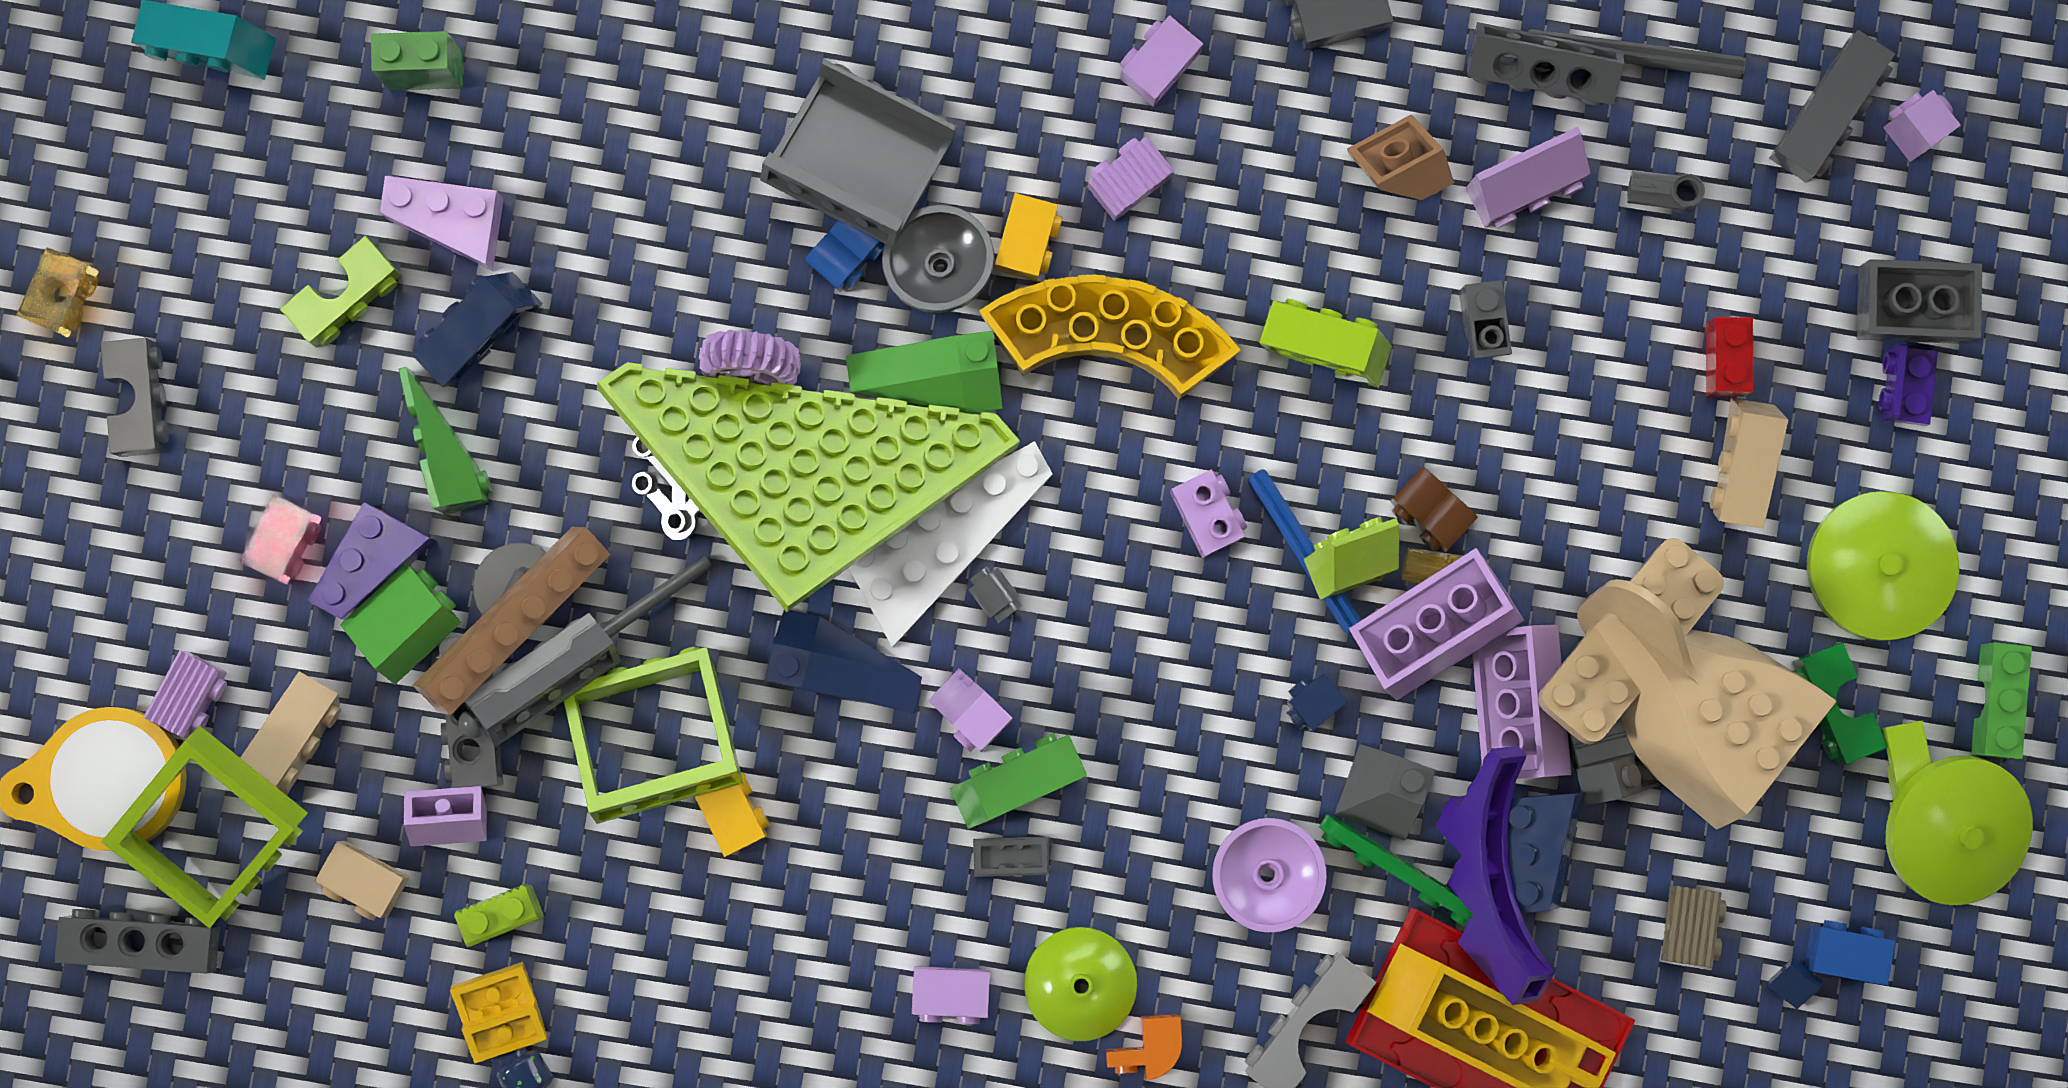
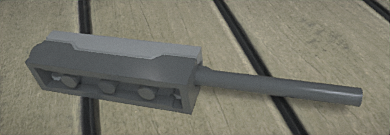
(558, 667)

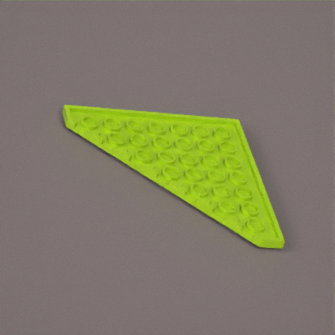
(800, 474)

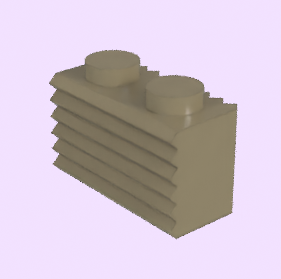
(1693, 926)

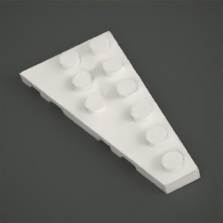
(932, 552)

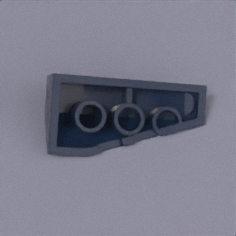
(830, 661)

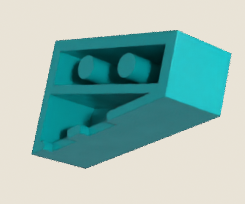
(203, 39)

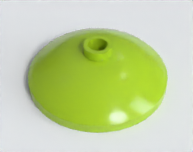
(1074, 956)

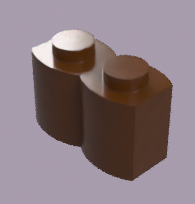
(1433, 510)

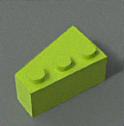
(1326, 340)

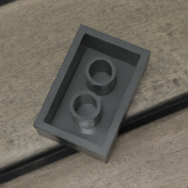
(1919, 301)

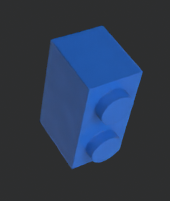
(1850, 954)

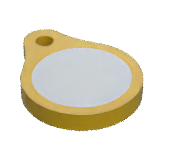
(93, 775)

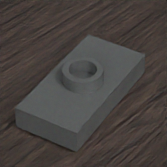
(1011, 856)

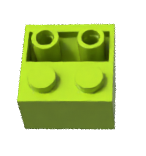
(1354, 557)

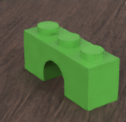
(2006, 681)

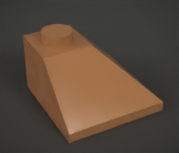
(1404, 160)

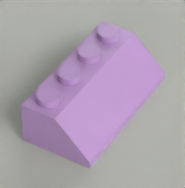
(1436, 624)
(1507, 690)

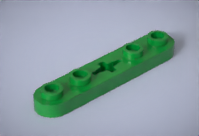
(1371, 853)

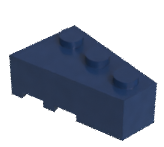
(473, 326)

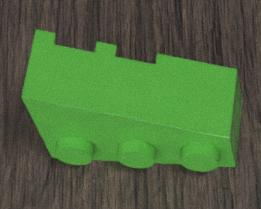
(1018, 780)

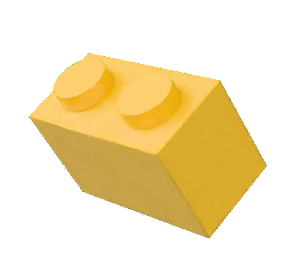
(1027, 237)
(733, 817)

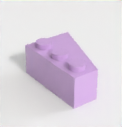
(447, 214)
(970, 711)

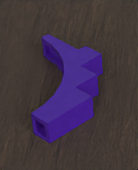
(1483, 882)

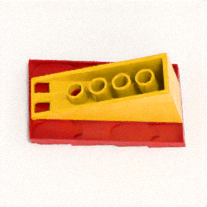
(1455, 1029)

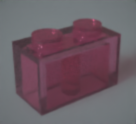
(281, 540)

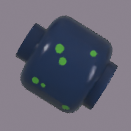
(524, 1071)

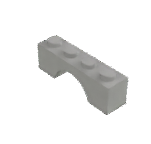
(1336, 987)

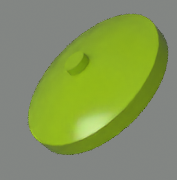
(1883, 566)
(1959, 830)

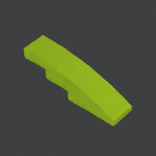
(1906, 753)

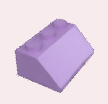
(1530, 179)

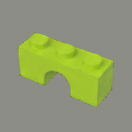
(368, 277)

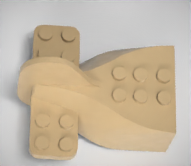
(1695, 704)

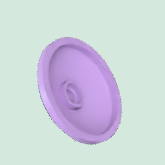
(1296, 882)

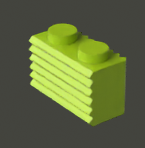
(498, 914)

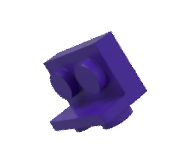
(1908, 385)

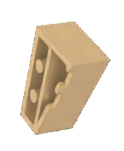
(1748, 462)
(292, 731)

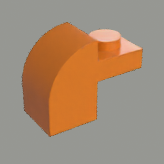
(1160, 1048)

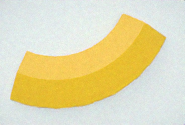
(1110, 320)

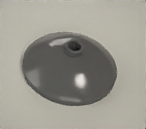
(933, 238)

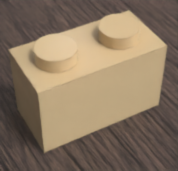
(361, 880)

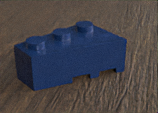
(1540, 847)

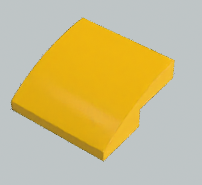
(498, 1012)

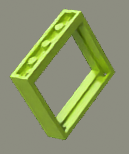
(244, 783)
(671, 787)

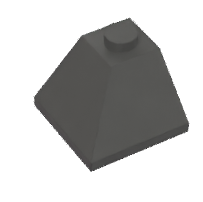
(1384, 791)

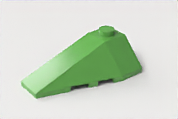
(938, 372)
(449, 470)

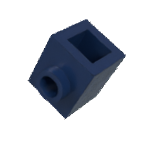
(1313, 702)

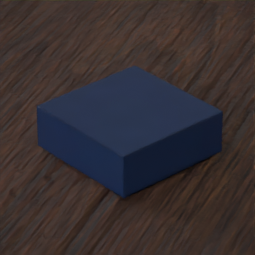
(1794, 983)

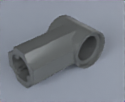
(1660, 190)

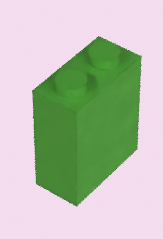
(417, 60)
(401, 622)

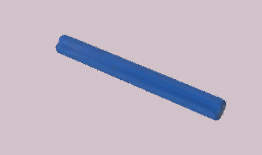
(1298, 541)

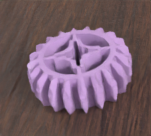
(750, 357)

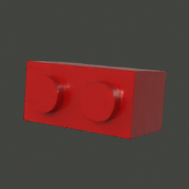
(1729, 357)

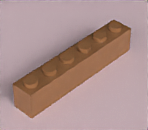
(511, 620)

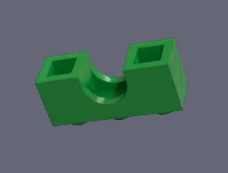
(1845, 736)

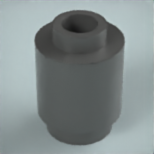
(994, 594)

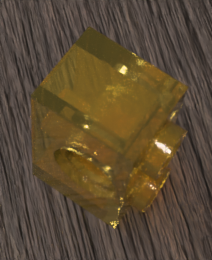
(53, 272)

